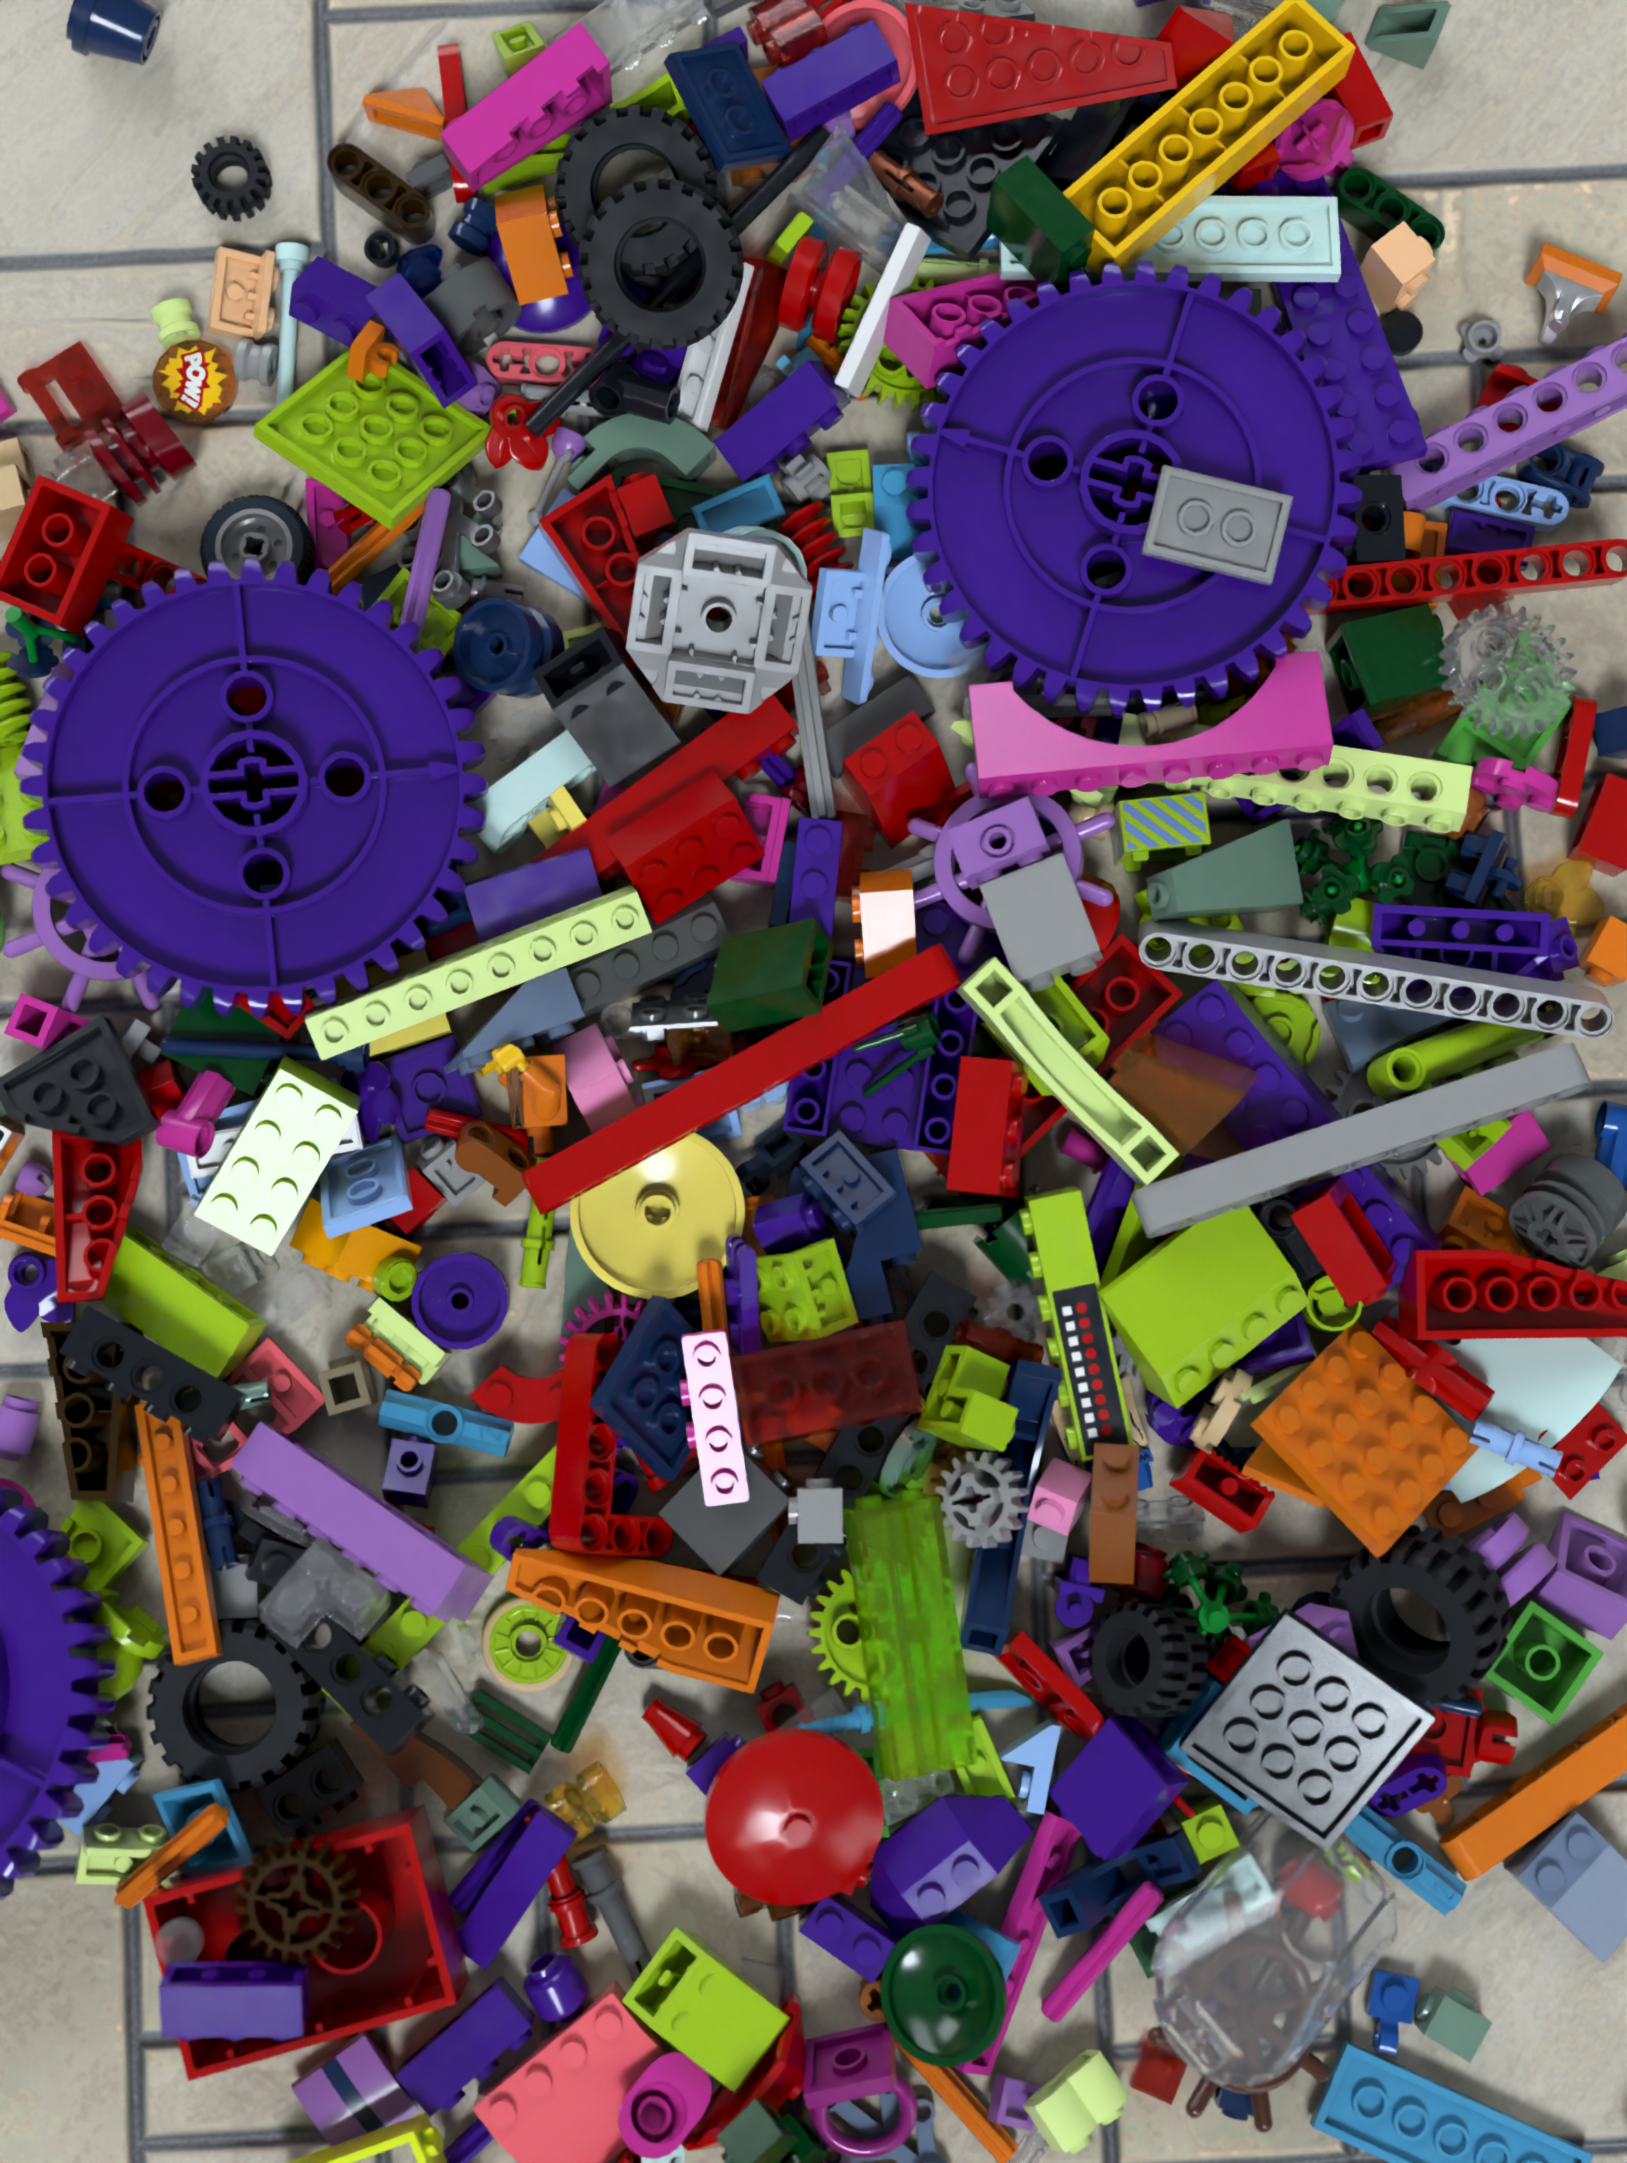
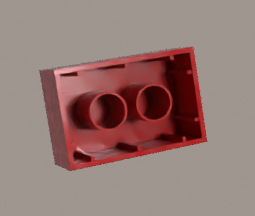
(388, 1969)

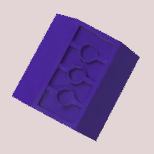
(905, 1114)

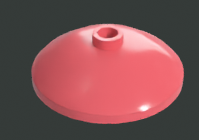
(896, 33)

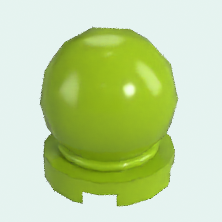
(133, 1638)

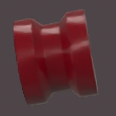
(798, 792)

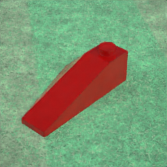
(91, 1211)

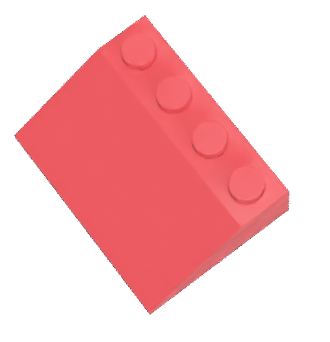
(569, 2088)

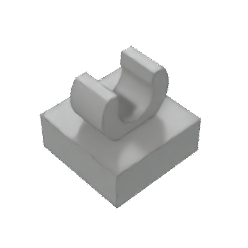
(134, 1040)

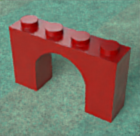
(1357, 94)

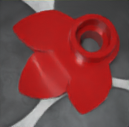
(514, 439)
(662, 1063)

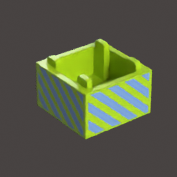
(1159, 830)

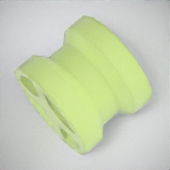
(174, 322)

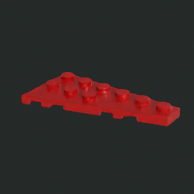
(1003, 68)

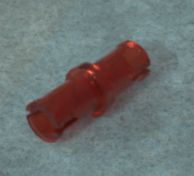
(997, 1343)

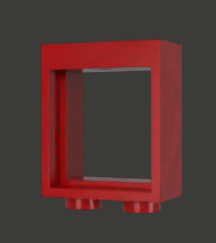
(1345, 1243)

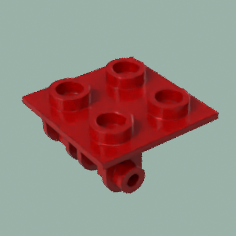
(1587, 1450)

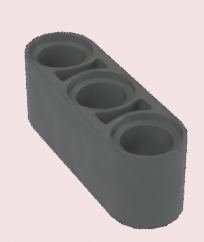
(873, 719)

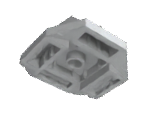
(724, 662)

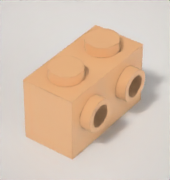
(1397, 269)

